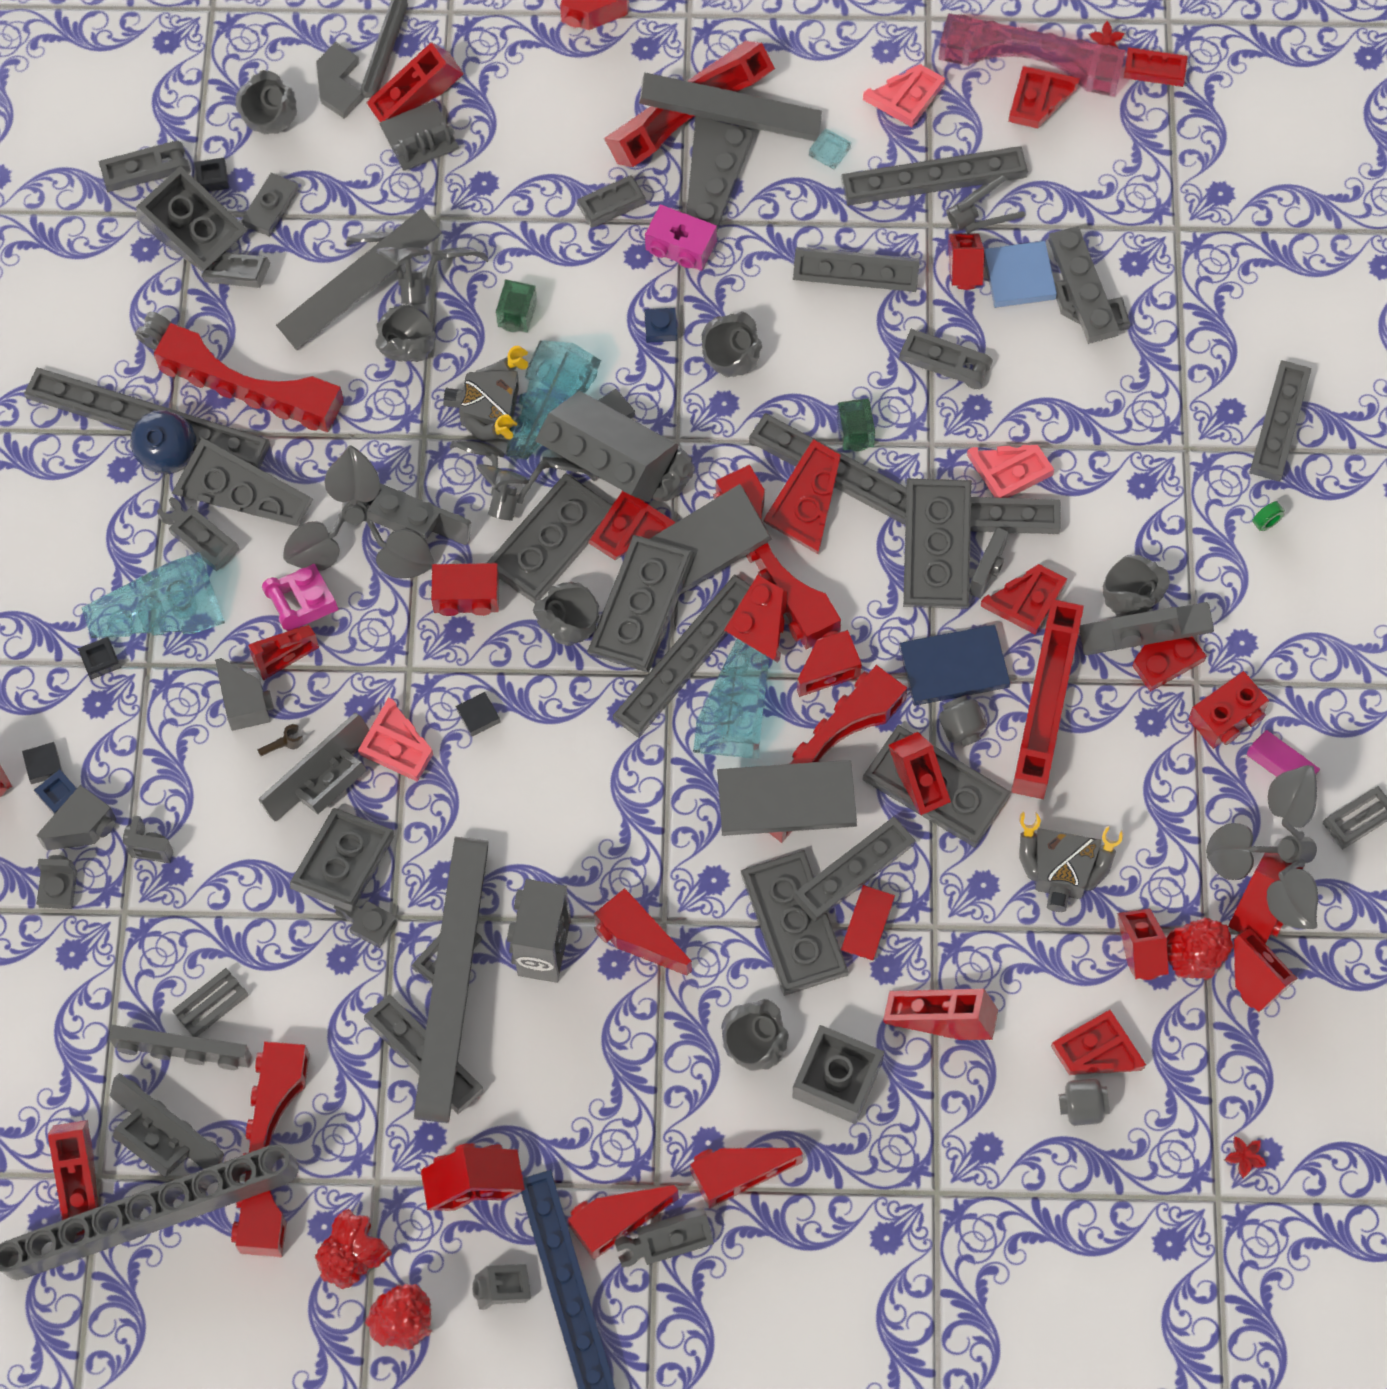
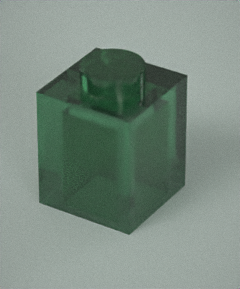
(516, 306)
(856, 424)

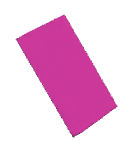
(1276, 755)

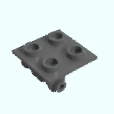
(419, 135)

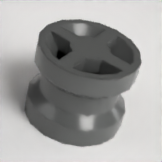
(153, 330)

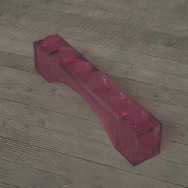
(974, 40)

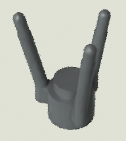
(964, 213)

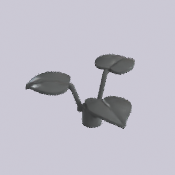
(411, 282)
(355, 483)
(503, 495)
(1230, 849)

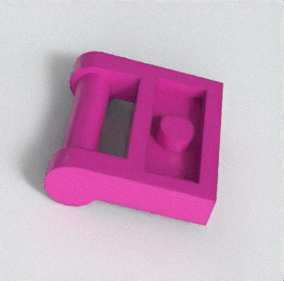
(308, 591)

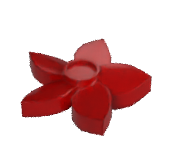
(1107, 37)
(1246, 1156)

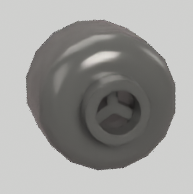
(962, 721)
(1084, 1102)

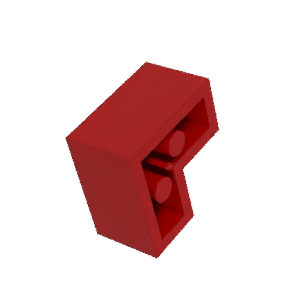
(1253, 907)
(471, 1176)

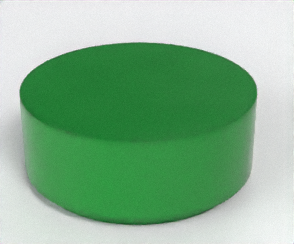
(1268, 516)

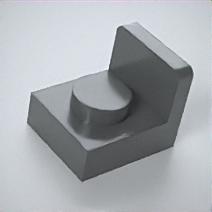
(148, 846)
(56, 882)
(501, 1285)

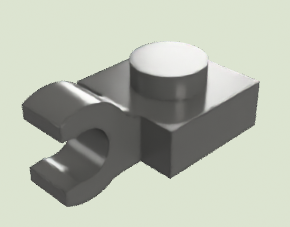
(369, 923)

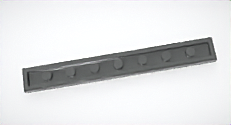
(125, 411)

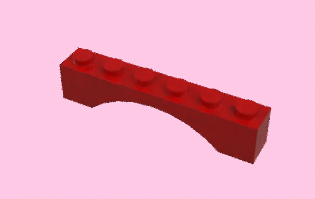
(650, 128)
(304, 400)
(806, 608)
(1047, 699)
(869, 705)
(281, 1079)

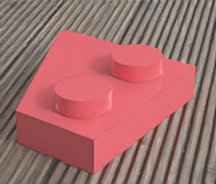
(907, 94)
(1010, 468)
(396, 743)

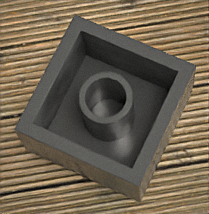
(837, 1074)

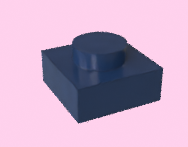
(660, 325)
(55, 791)

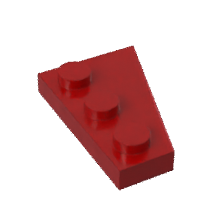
(806, 497)

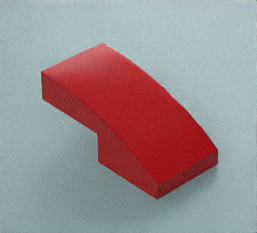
(868, 922)

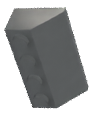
(608, 444)

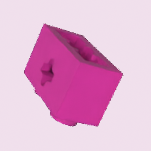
(680, 238)

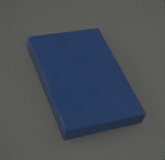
(954, 665)

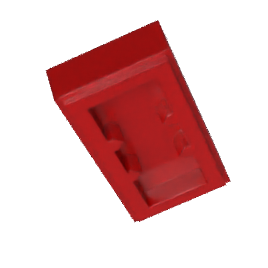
(1155, 67)

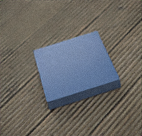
(1019, 274)

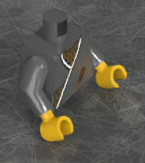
(489, 397)
(1064, 862)

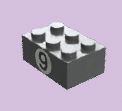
(540, 930)

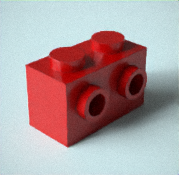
(465, 588)
(1229, 710)

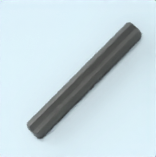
(383, 47)

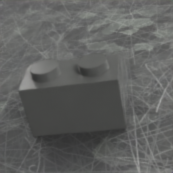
(189, 220)

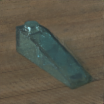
(553, 376)
(164, 600)
(735, 707)

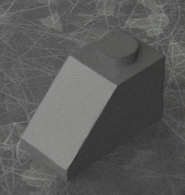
(243, 697)
(77, 822)

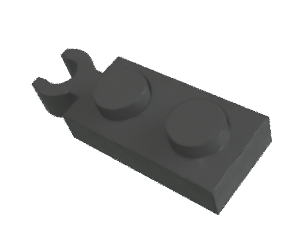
(199, 534)
(667, 1238)

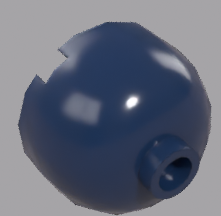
(162, 442)

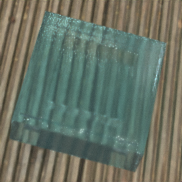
(829, 148)

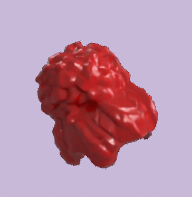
(1199, 948)
(350, 1250)
(400, 1317)

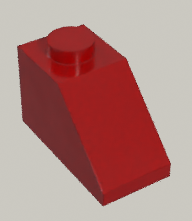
(592, 13)
(966, 260)
(829, 663)
(920, 772)
(1143, 944)
(1258, 971)

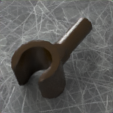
(283, 741)

